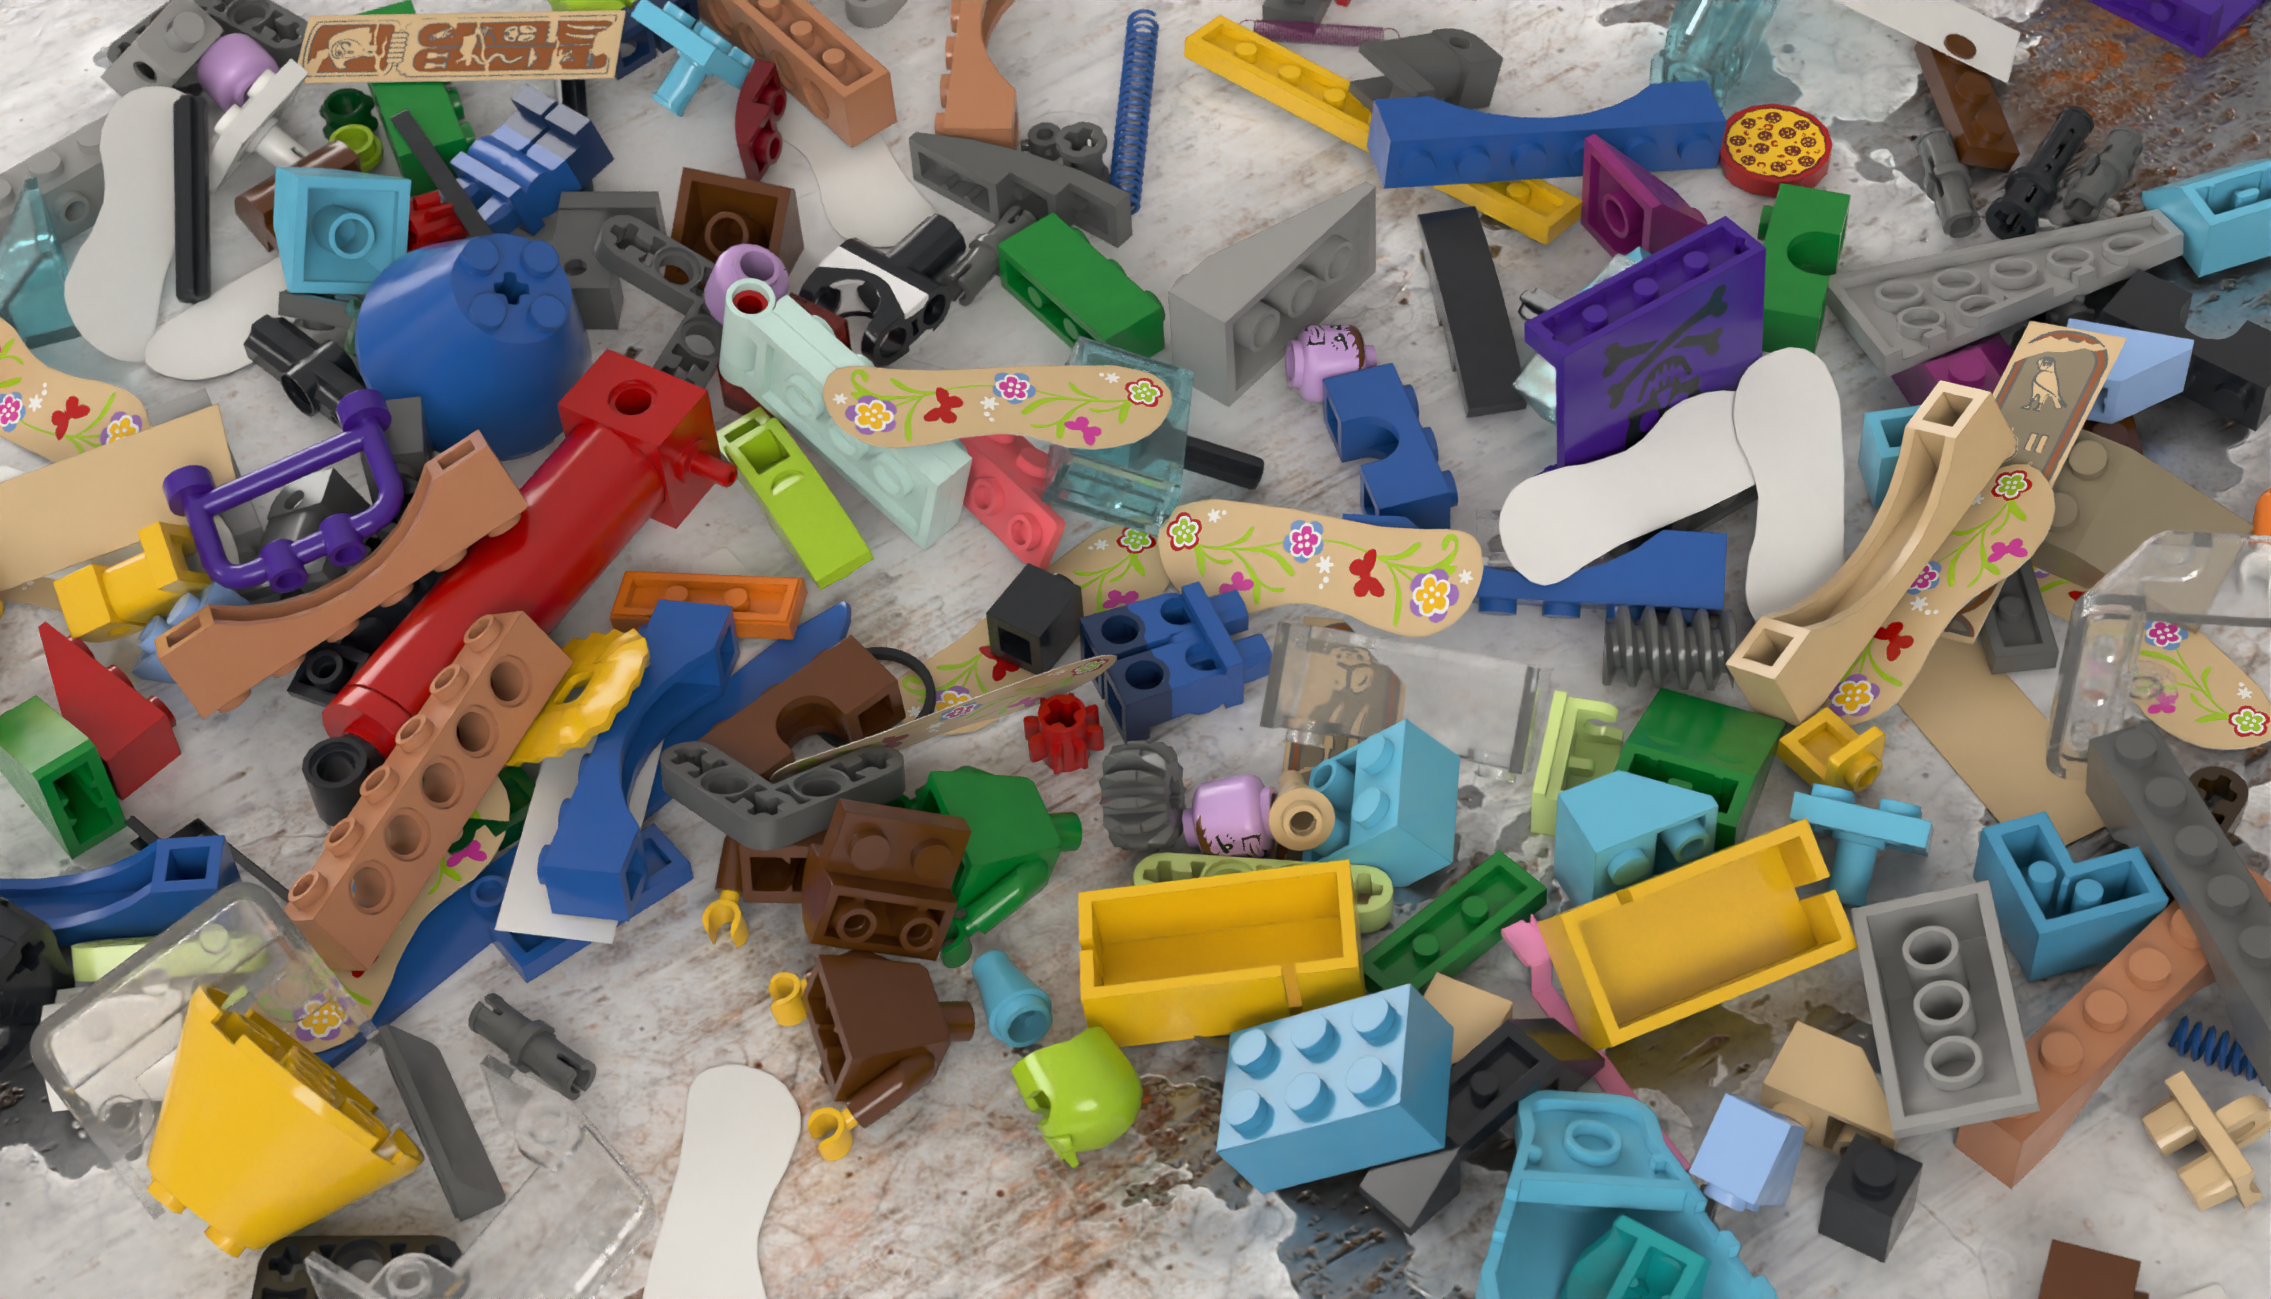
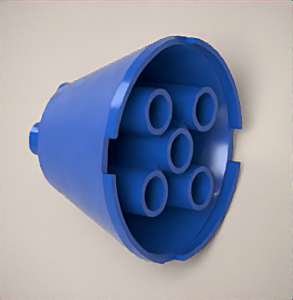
(480, 336)

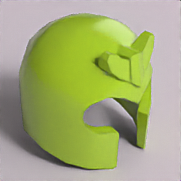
(1083, 1090)

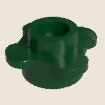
(346, 108)

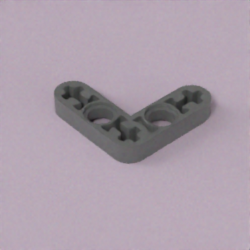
(276, 21)
(681, 298)
(780, 813)

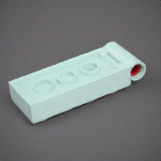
(784, 362)

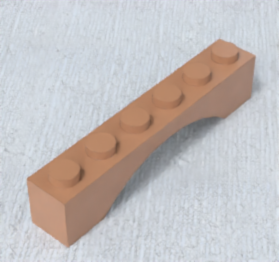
(975, 95)
(233, 648)
(2091, 1038)

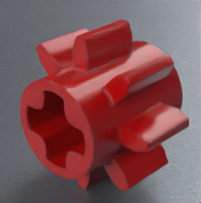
(432, 222)
(1063, 733)

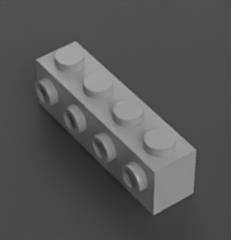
(69, 179)

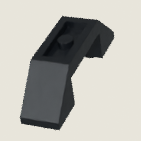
(332, 664)
(1482, 1097)

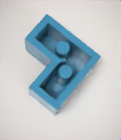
(2061, 910)

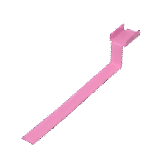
(1531, 950)

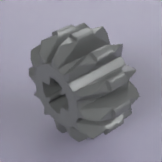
(1142, 796)

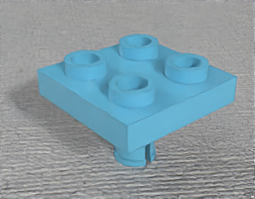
(699, 52)
(1860, 835)

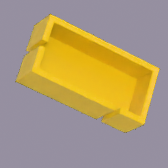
(1696, 936)
(1218, 952)

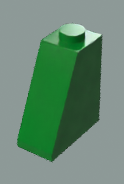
(58, 776)

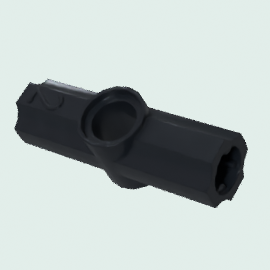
(309, 372)

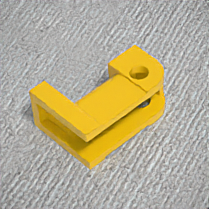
(122, 599)

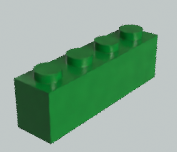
(433, 109)

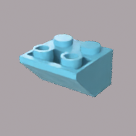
(2221, 215)
(1391, 804)
(1627, 832)

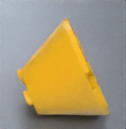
(264, 1131)

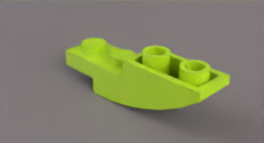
(793, 497)

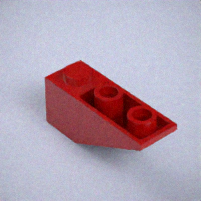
(101, 702)

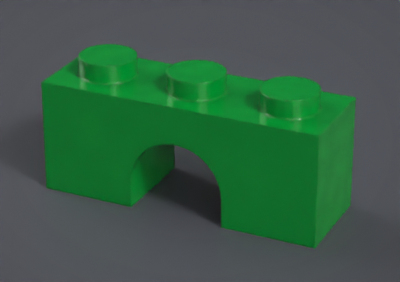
(1803, 248)

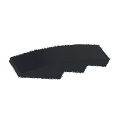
(1471, 310)

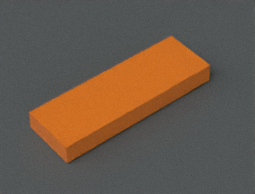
(760, 604)

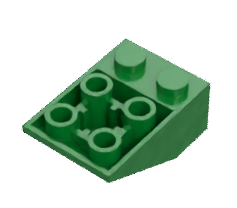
(1706, 751)

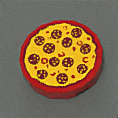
(1774, 147)

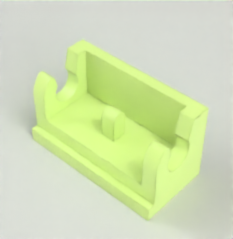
(1572, 754)

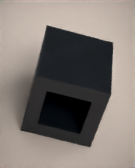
(1035, 619)
(1870, 1197)

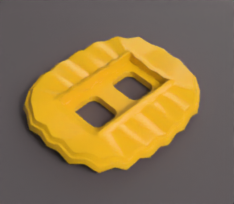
(610, 670)

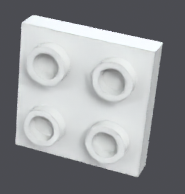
(256, 126)

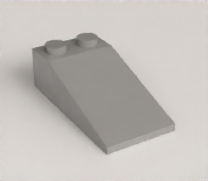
(1258, 294)
(1944, 1010)

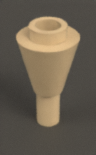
(1300, 815)

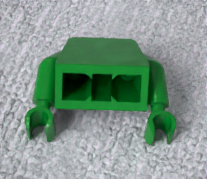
(1008, 850)

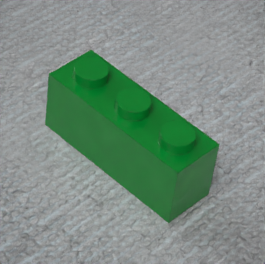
(1079, 289)

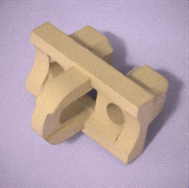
(2222, 1135)

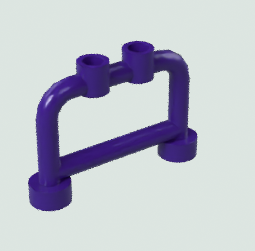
(194, 495)

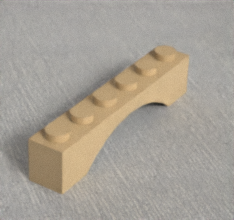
(1943, 464)

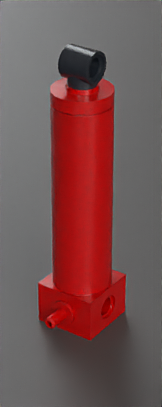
(629, 453)

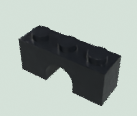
(2222, 374)

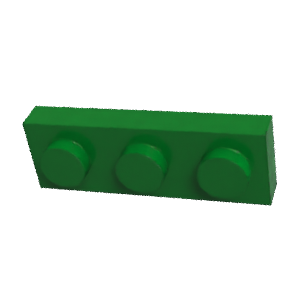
(1455, 926)

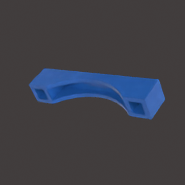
(1446, 144)
(1663, 573)
(598, 849)
(130, 896)

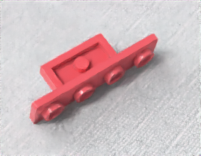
(1007, 496)

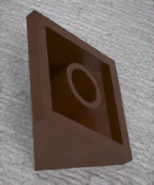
(729, 211)

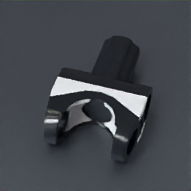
(891, 287)

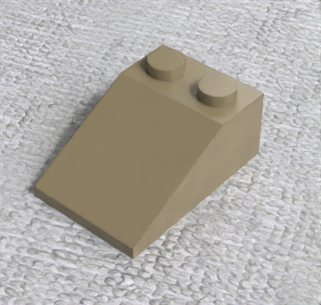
(2114, 502)

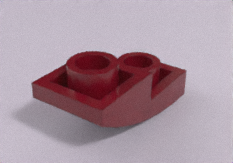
(757, 111)

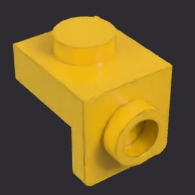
(1832, 753)

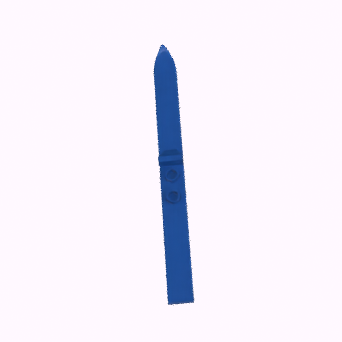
(458, 926)

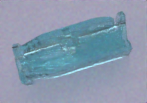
(1711, 42)

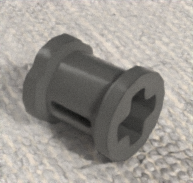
(1074, 149)

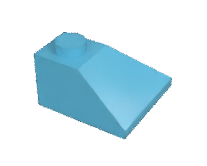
(338, 227)

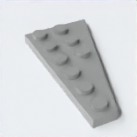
(1954, 297)

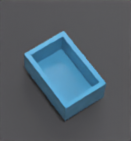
(1336, 1089)

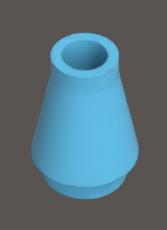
(1011, 1001)

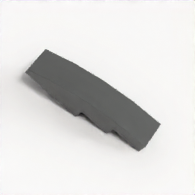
(995, 178)

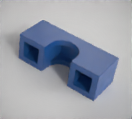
(1378, 418)

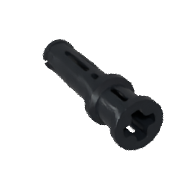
(2066, 136)

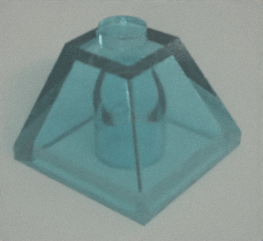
(34, 273)

